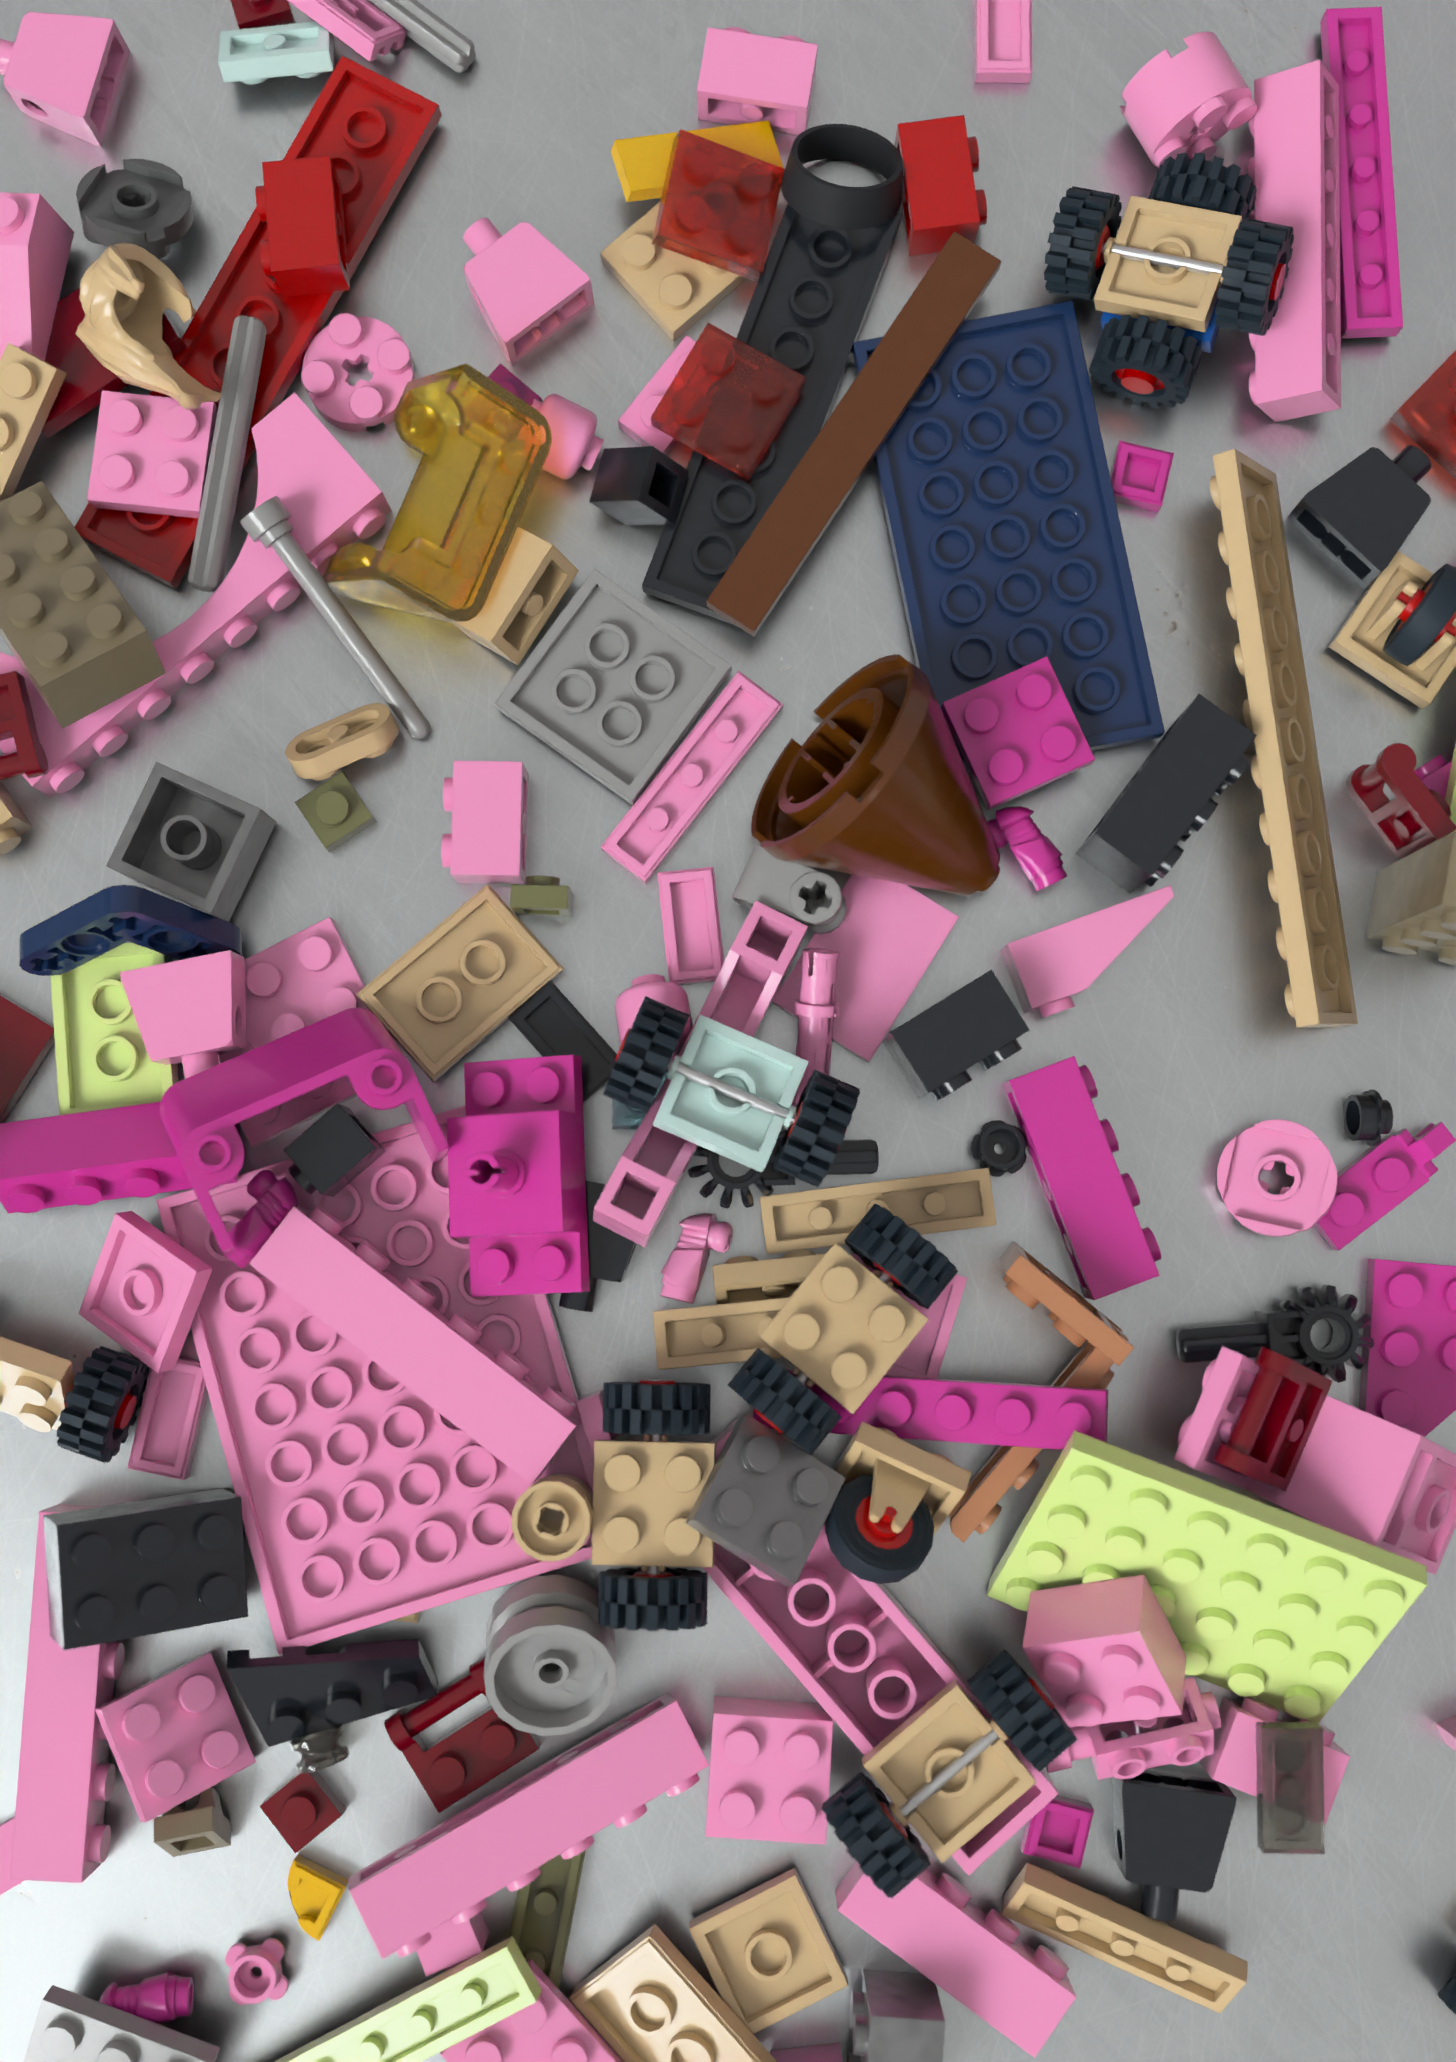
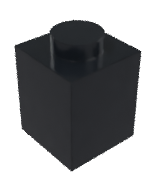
(639, 485)
(332, 1152)

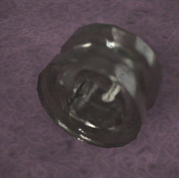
(319, 1750)

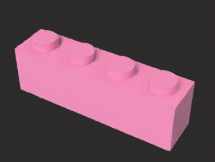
(965, 1952)

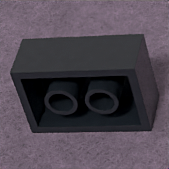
(1169, 796)
(145, 1567)

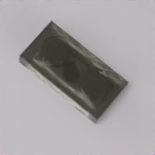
(1290, 1788)

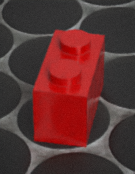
(939, 183)
(304, 226)

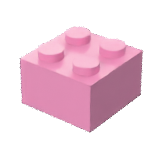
(1105, 1652)
(769, 1770)

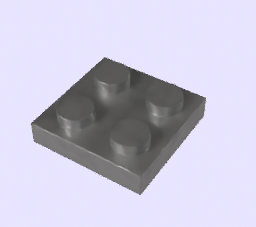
(766, 1500)

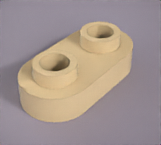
(341, 741)

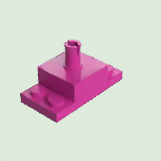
(521, 1176)

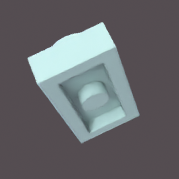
(275, 51)

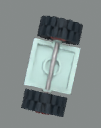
(732, 1093)

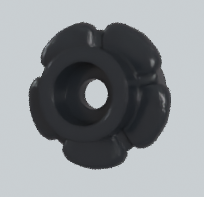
(1367, 1117)
(1014, 1148)

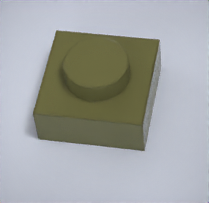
(335, 811)
(541, 897)

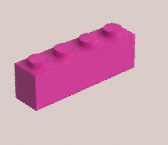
(88, 1158)
(1082, 1179)

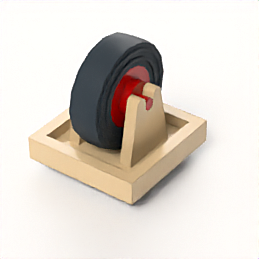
(1404, 629)
(890, 1504)

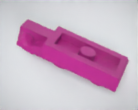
(1381, 1181)

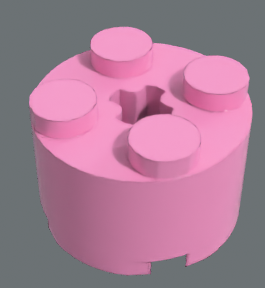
(1187, 100)

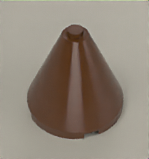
(879, 789)

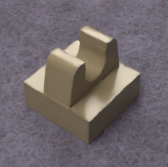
(193, 1830)

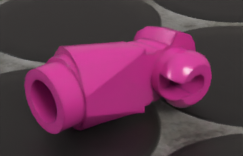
(1032, 849)
(258, 1224)
(154, 1999)

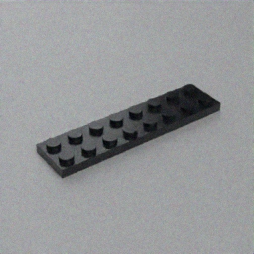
(806, 318)

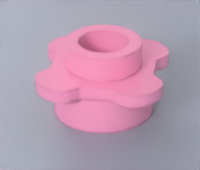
(253, 1989)

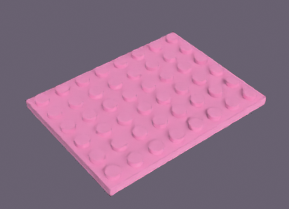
(344, 1475)

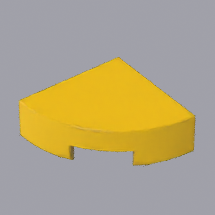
(314, 1894)

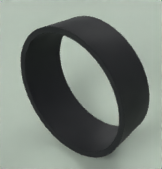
(837, 204)

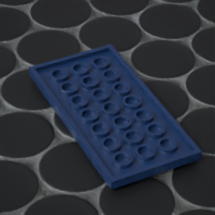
(1015, 525)

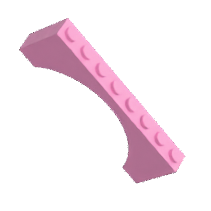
(329, 507)

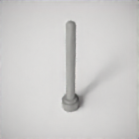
(271, 526)

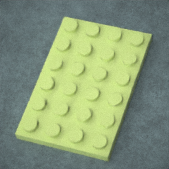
(1246, 1587)

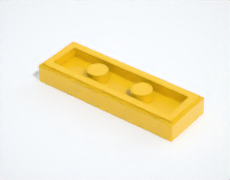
(645, 159)

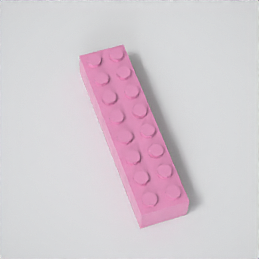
(860, 1660)

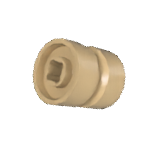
(553, 1517)

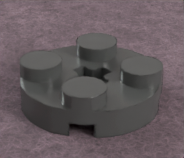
(110, 201)

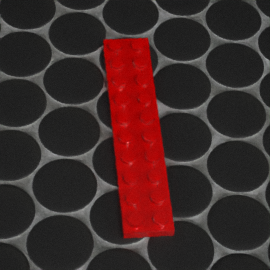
(374, 140)

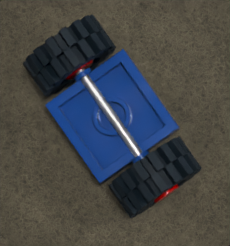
(1157, 359)

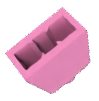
(66, 71)
(523, 285)
(190, 1009)

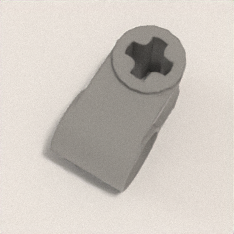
(787, 888)

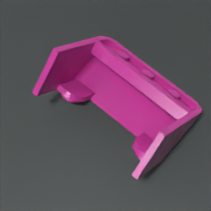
(207, 1105)

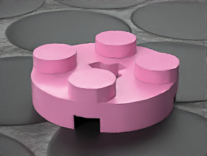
(347, 343)
(1306, 1160)

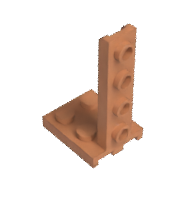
(1088, 1369)

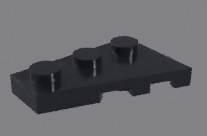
(322, 1691)

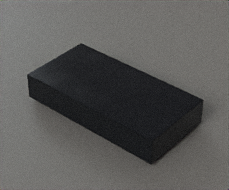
(559, 1029)

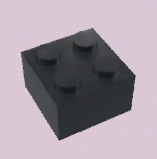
(956, 1034)

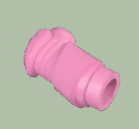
(689, 1259)

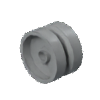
(549, 1656)

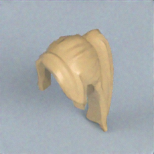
(123, 322)

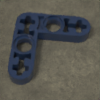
(122, 916)

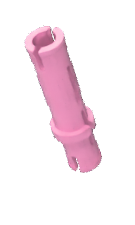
(816, 1012)

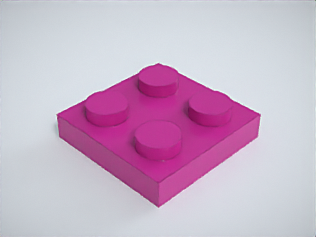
(1017, 733)

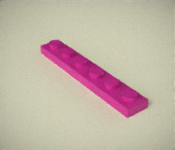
(1368, 228)
(975, 1411)

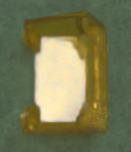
(462, 504)

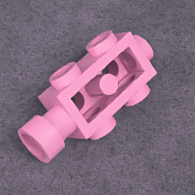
(1137, 1745)

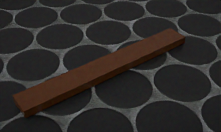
(853, 434)

